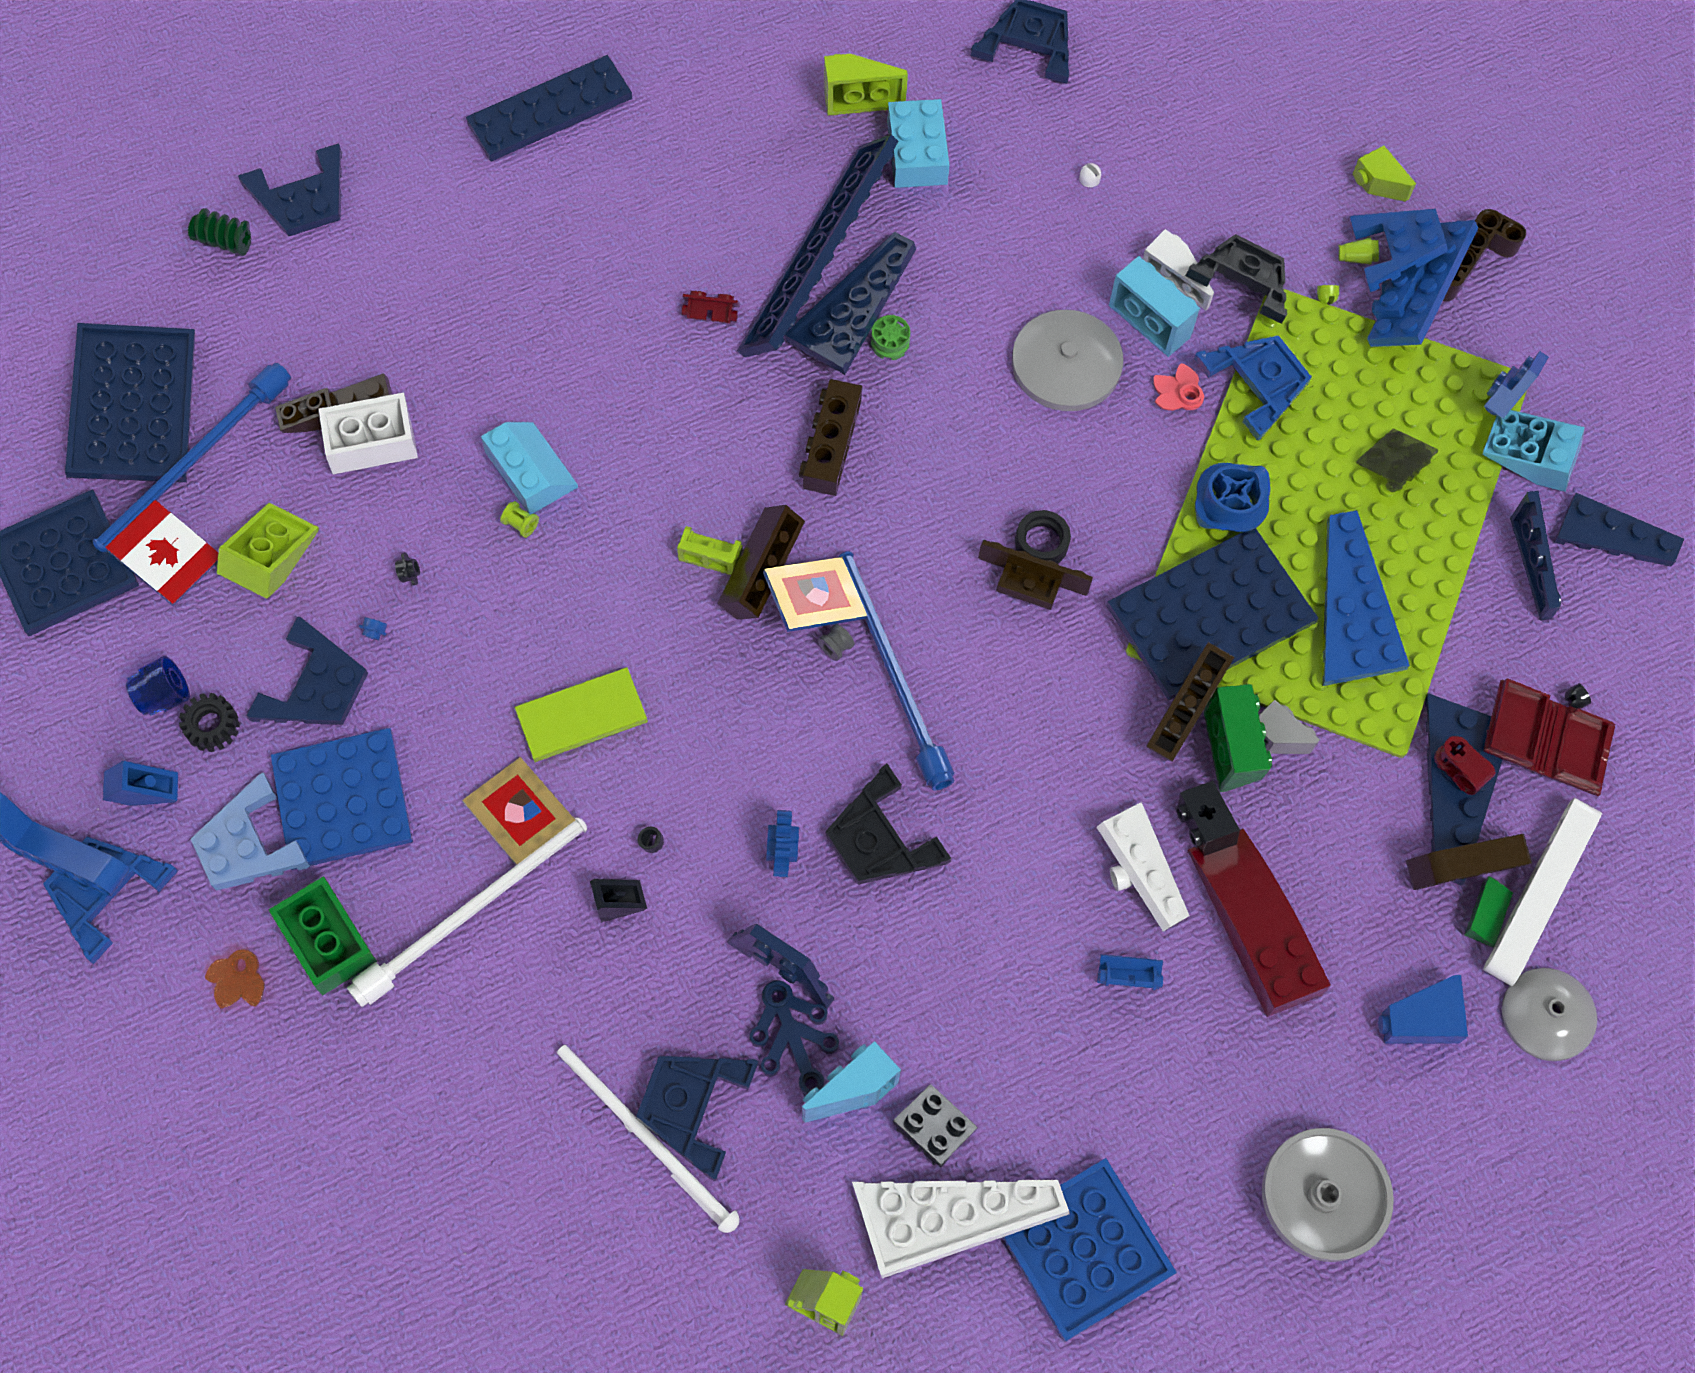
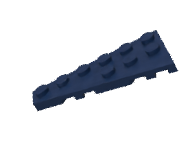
(845, 316)

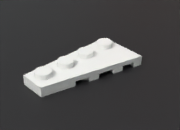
(1142, 858)

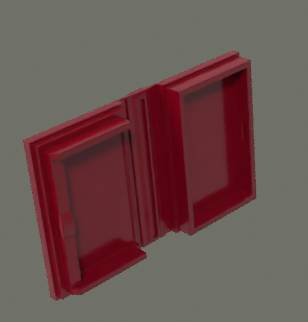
(1549, 737)

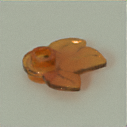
(233, 983)

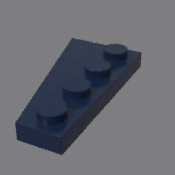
(1605, 528)
(1535, 553)

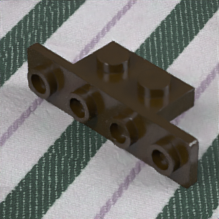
(1032, 577)

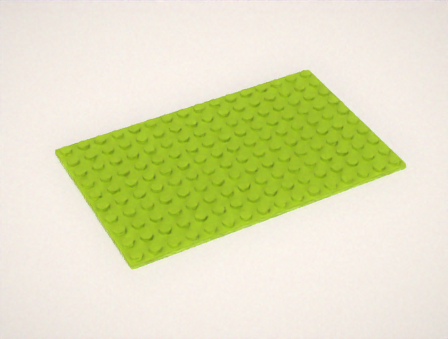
(1416, 534)

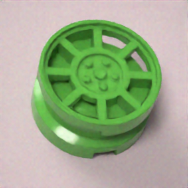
(890, 338)

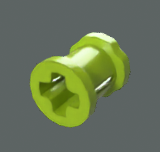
(519, 519)

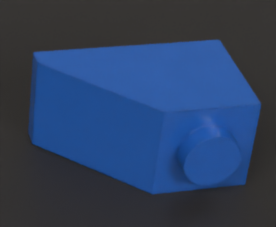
(139, 784)

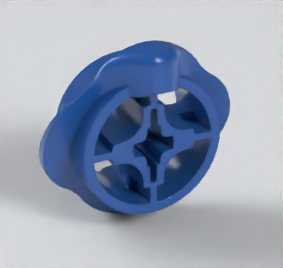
(1233, 488)

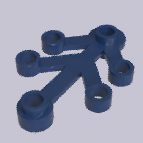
(791, 1032)

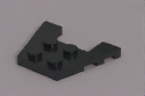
(1249, 265)
(869, 841)

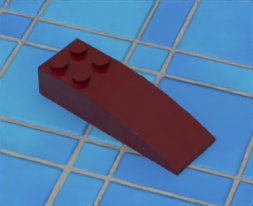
(1261, 926)

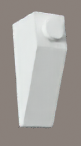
(1172, 260)

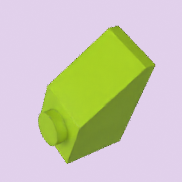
(1383, 175)

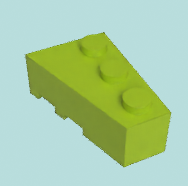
(826, 1298)

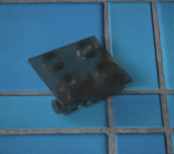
(1397, 458)

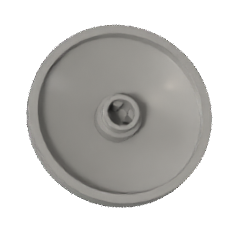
(1067, 360)
(1327, 1195)

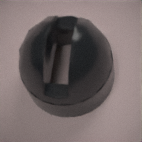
(1578, 696)
(645, 839)

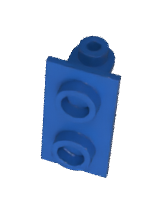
(1130, 971)

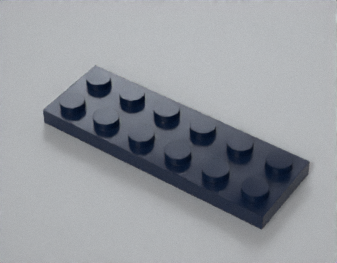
(549, 108)

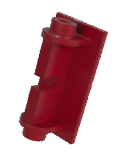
(721, 306)

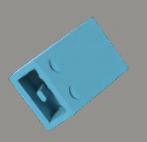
(1535, 448)
(855, 1086)

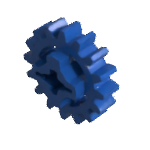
(782, 843)

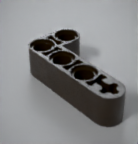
(1494, 233)
(1468, 861)

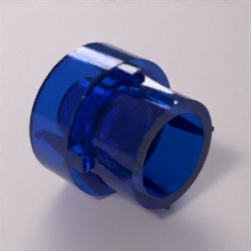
(157, 687)

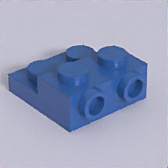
(1511, 386)

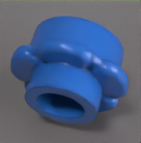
(373, 628)

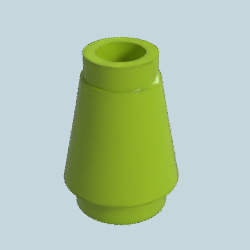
(1360, 251)

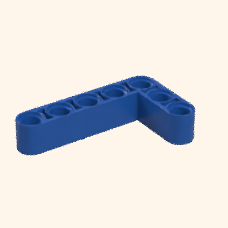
(58, 851)

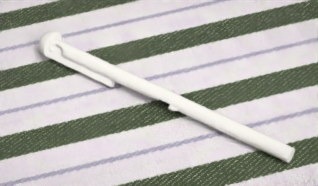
(727, 1221)

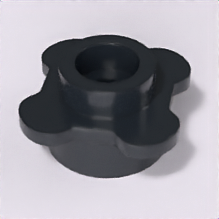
(407, 569)

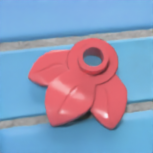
(1176, 389)

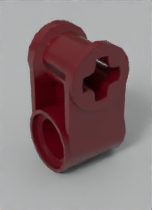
(1467, 767)

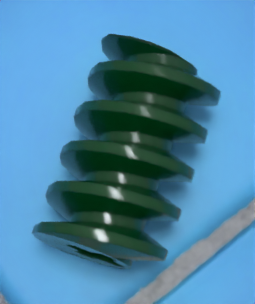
(220, 231)

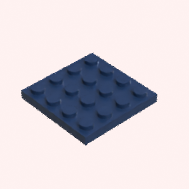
(55, 568)

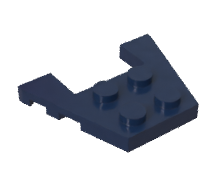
(1032, 28)
(303, 202)
(324, 688)
(792, 964)
(678, 1101)

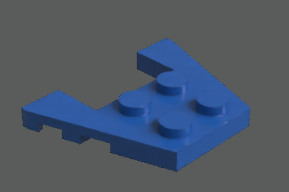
(1411, 237)
(1268, 370)
(82, 904)

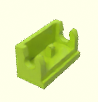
(708, 552)

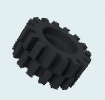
(197, 711)

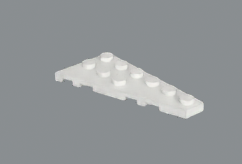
(940, 1218)

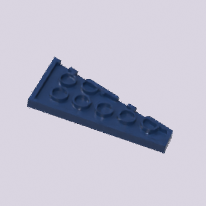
(1453, 813)

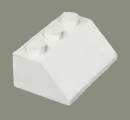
(367, 433)

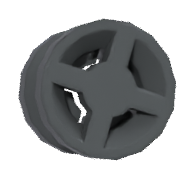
(836, 642)

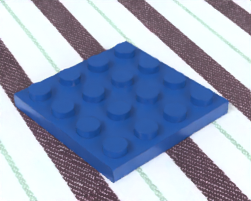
(342, 797)
(1093, 1256)

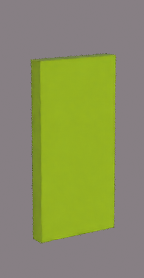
(581, 714)

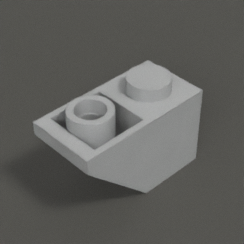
(1285, 732)

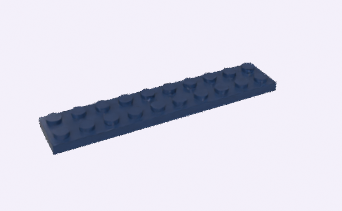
(818, 247)

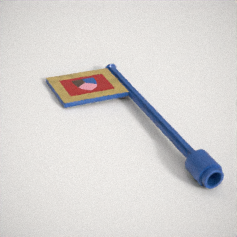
(834, 594)

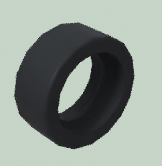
(1049, 520)

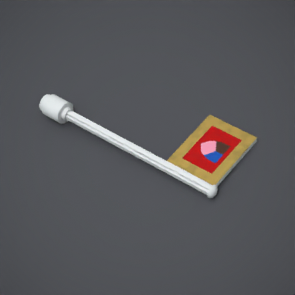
(525, 824)

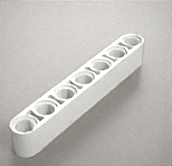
(1542, 892)

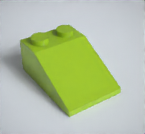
(861, 84)
(265, 550)

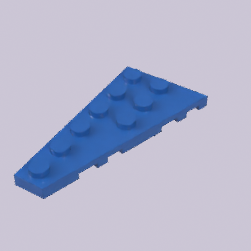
(1357, 615)

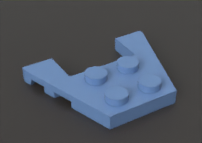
(232, 848)

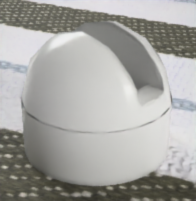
(1087, 175)
(1119, 878)

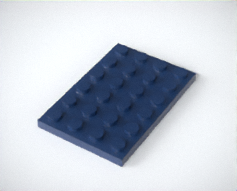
(130, 401)
(1224, 597)

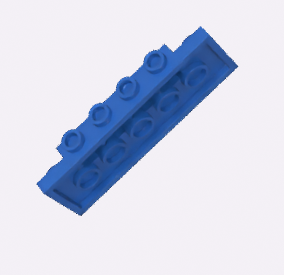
(1414, 299)

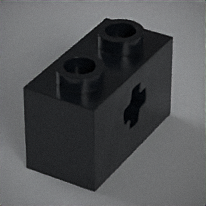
(1207, 818)

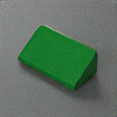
(1489, 912)

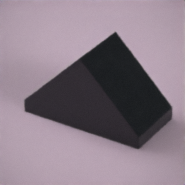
(617, 898)

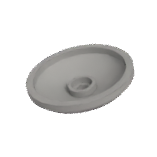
(1535, 1025)

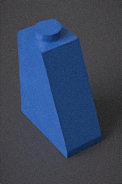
(1427, 1016)

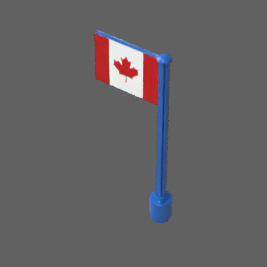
(157, 542)

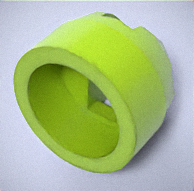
(1328, 293)

